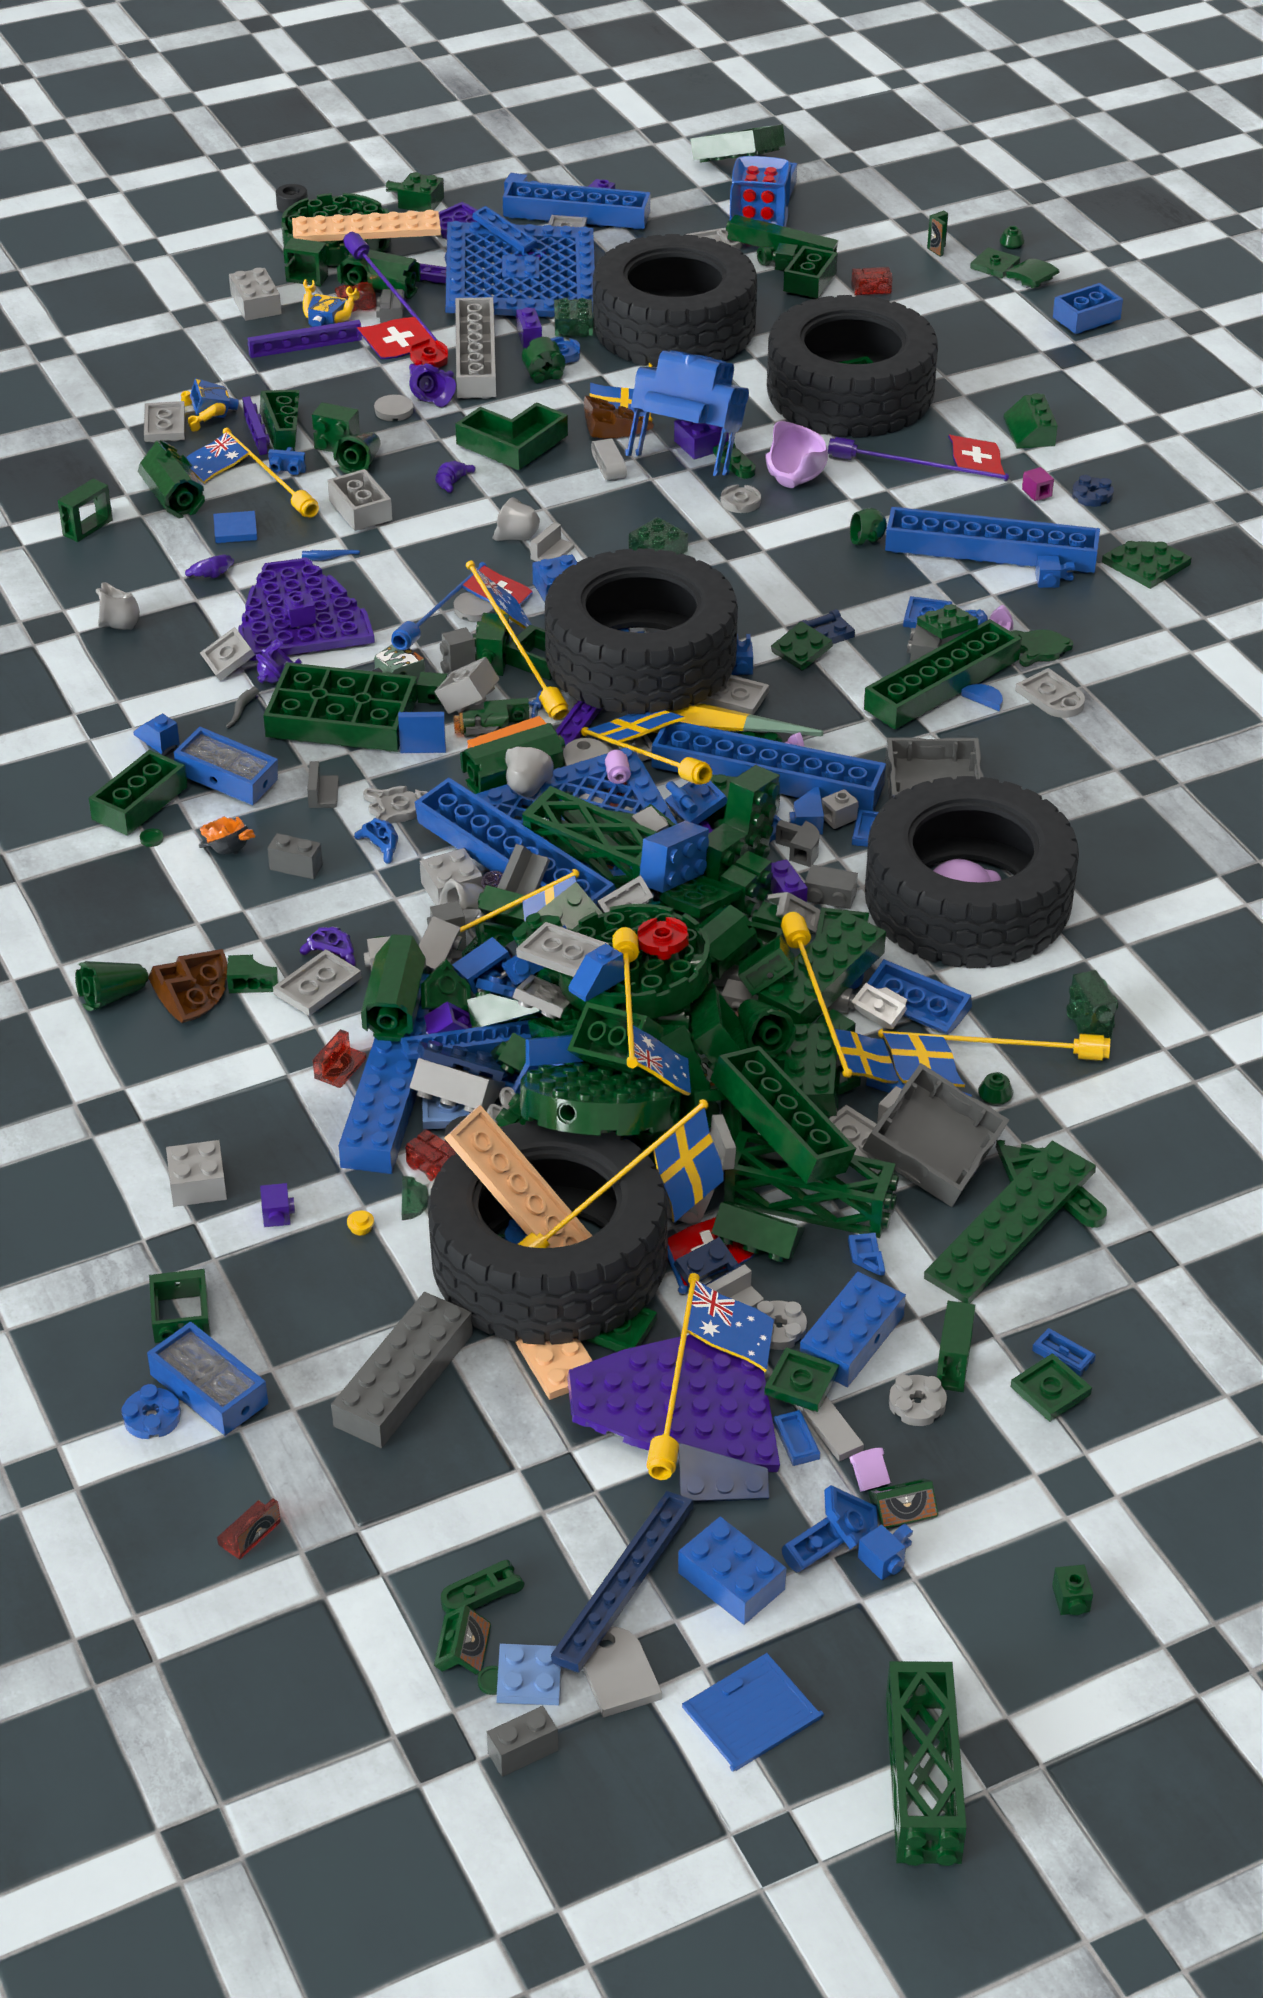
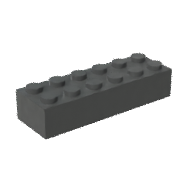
(402, 1369)

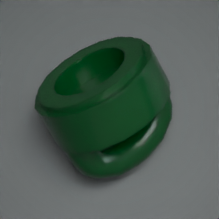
(764, 255)

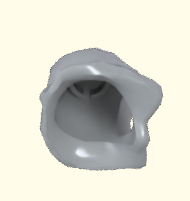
(516, 521)
(117, 608)
(527, 770)
(466, 894)

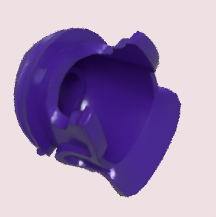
(438, 388)
(272, 662)

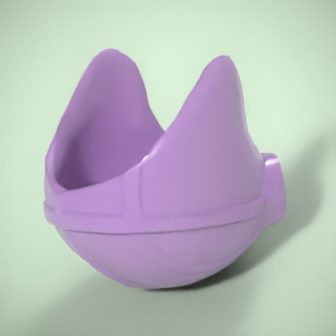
(795, 454)

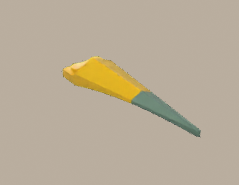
(732, 720)

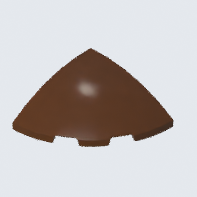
(607, 421)
(191, 983)

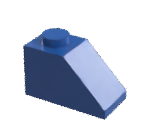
(159, 733)
(808, 809)
(598, 972)

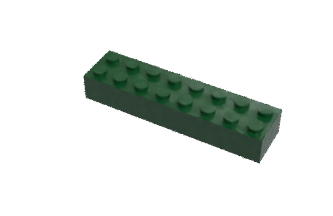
(942, 674)

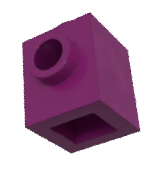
(1038, 484)

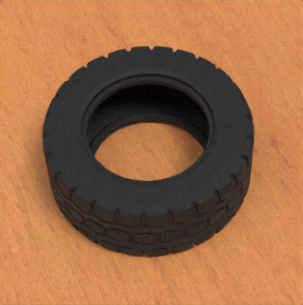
(674, 297)
(851, 399)
(632, 668)
(964, 919)
(558, 1289)

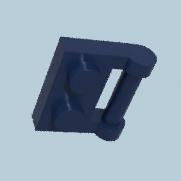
(837, 631)
(706, 1261)

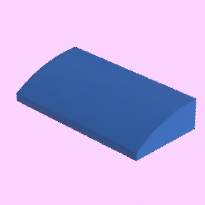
(927, 999)

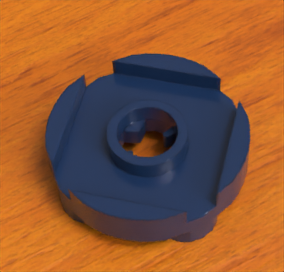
(1092, 490)

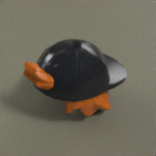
(226, 835)

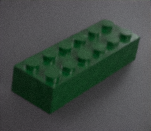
(837, 960)
(783, 1114)

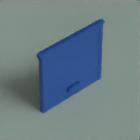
(751, 1711)

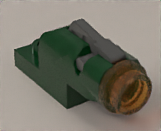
(494, 716)

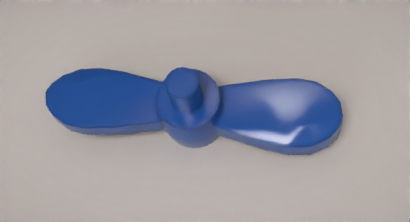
(536, 704)

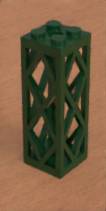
(546, 821)
(830, 1189)
(931, 1836)

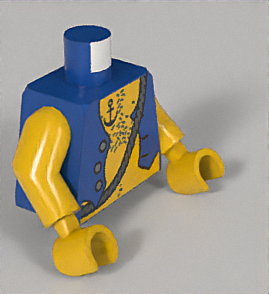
(327, 309)
(208, 402)

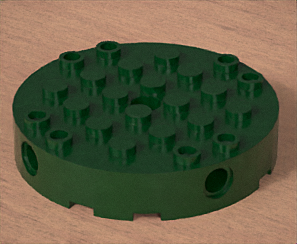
(329, 206)
(655, 984)
(597, 1100)

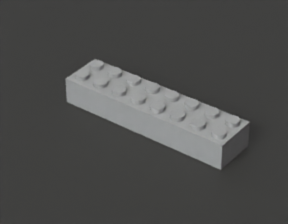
(475, 348)

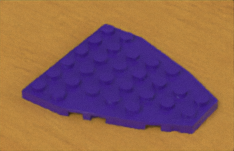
(338, 617)
(715, 1408)

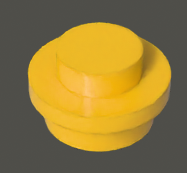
(360, 1222)

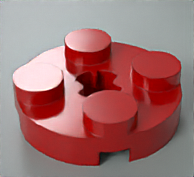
(436, 353)
(663, 937)

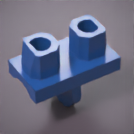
(287, 461)

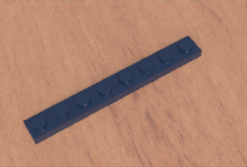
(621, 1582)

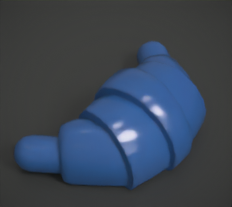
(382, 835)

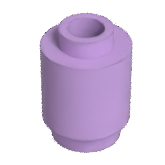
(617, 767)

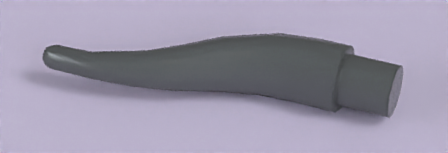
(242, 700)

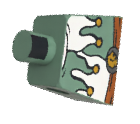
(399, 662)

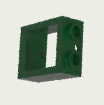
(70, 515)
(530, 638)
(495, 898)
(771, 958)
(730, 1113)
(164, 1287)
(955, 1345)

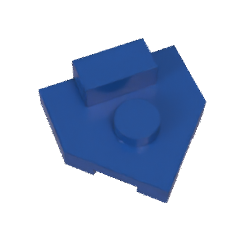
(849, 1515)

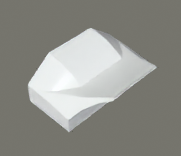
(880, 1005)

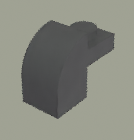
(801, 840)

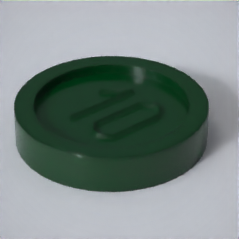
(151, 837)
(488, 1680)

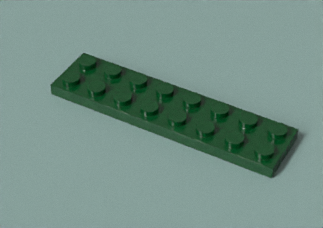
(1009, 1222)

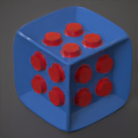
(761, 189)

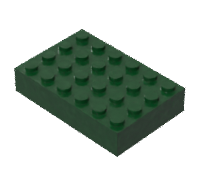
(339, 706)

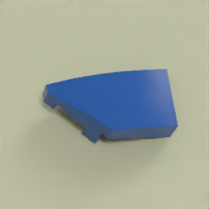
(866, 1253)

